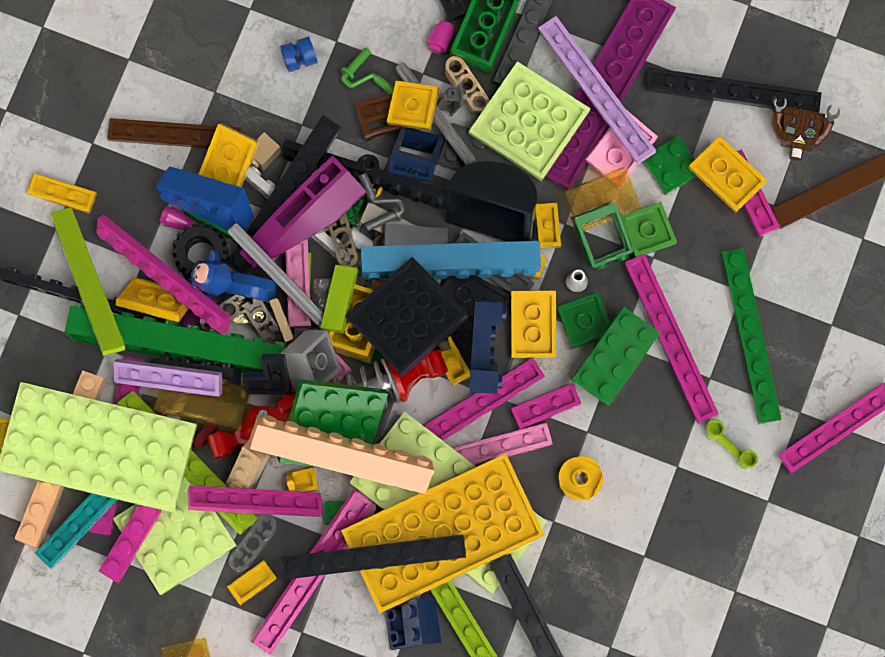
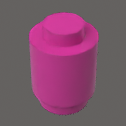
(440, 37)

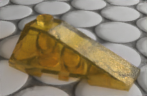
(222, 411)

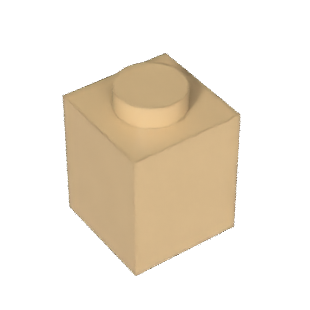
(266, 152)

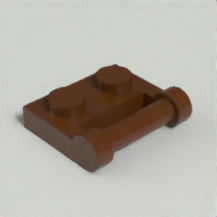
(375, 111)

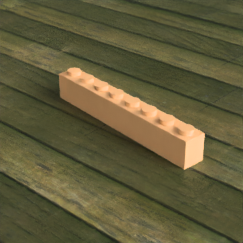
(341, 454)
(47, 495)

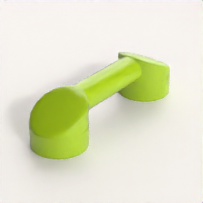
(745, 459)

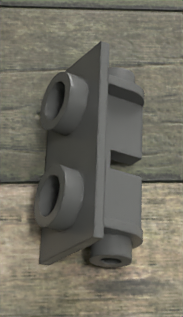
(452, 99)

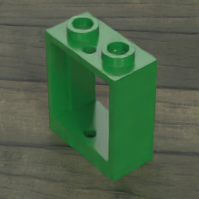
(594, 214)

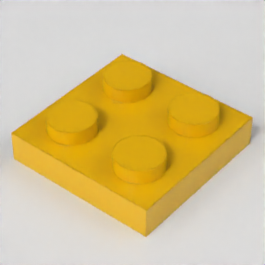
(413, 105)

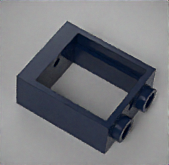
(423, 166)

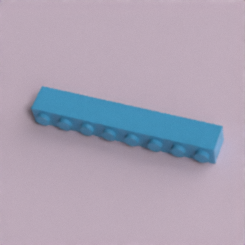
(454, 259)

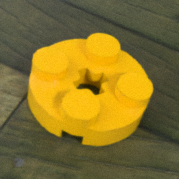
(576, 466)

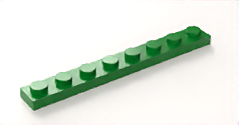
(751, 336)

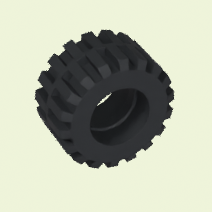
(195, 235)

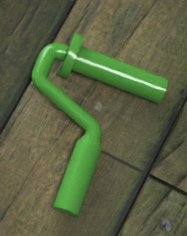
(348, 73)

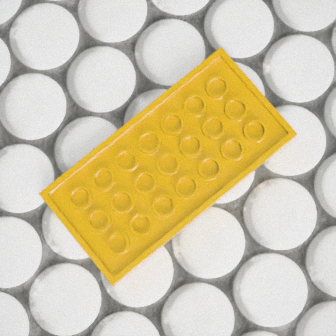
(480, 504)

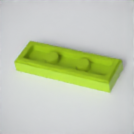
(339, 298)

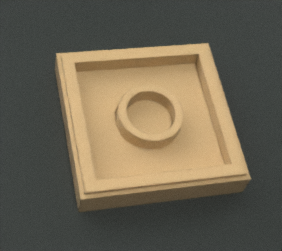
(281, 321)

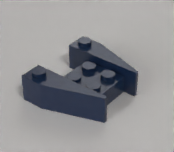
(483, 370)

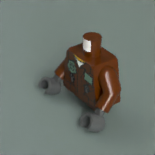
(800, 128)

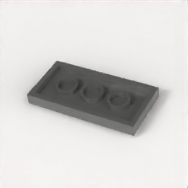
(481, 152)

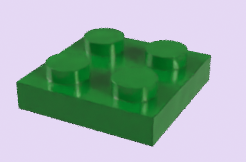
(671, 165)
(583, 320)

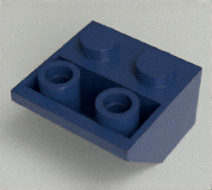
(413, 624)

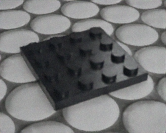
(407, 316)

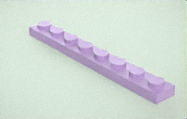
(597, 90)

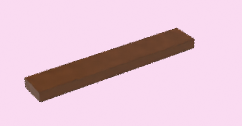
(161, 133)
(830, 192)

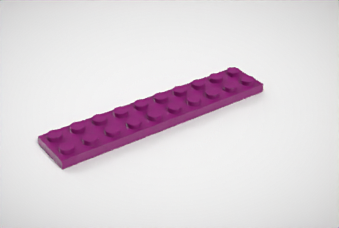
(618, 66)

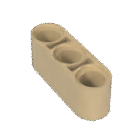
(466, 76)

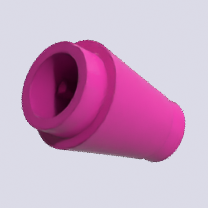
(175, 219)

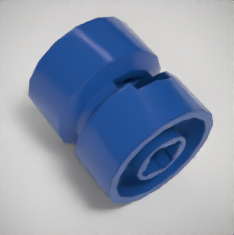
(306, 52)

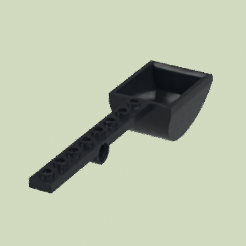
(479, 197)

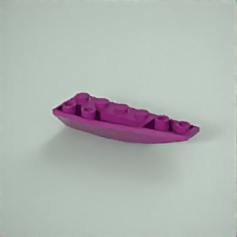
(308, 210)

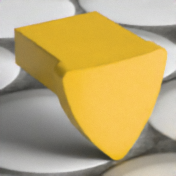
(302, 480)

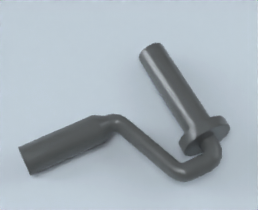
(394, 214)

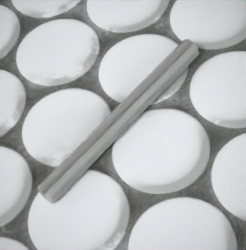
(440, 121)
(276, 274)

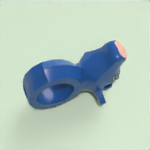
(214, 278)

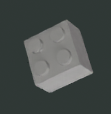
(311, 358)

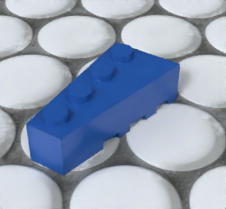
(206, 198)

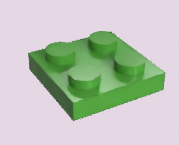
(648, 229)

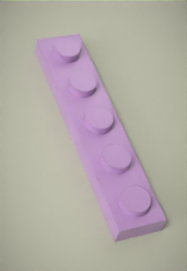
(168, 377)

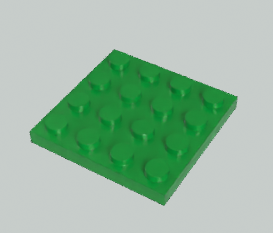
(337, 409)

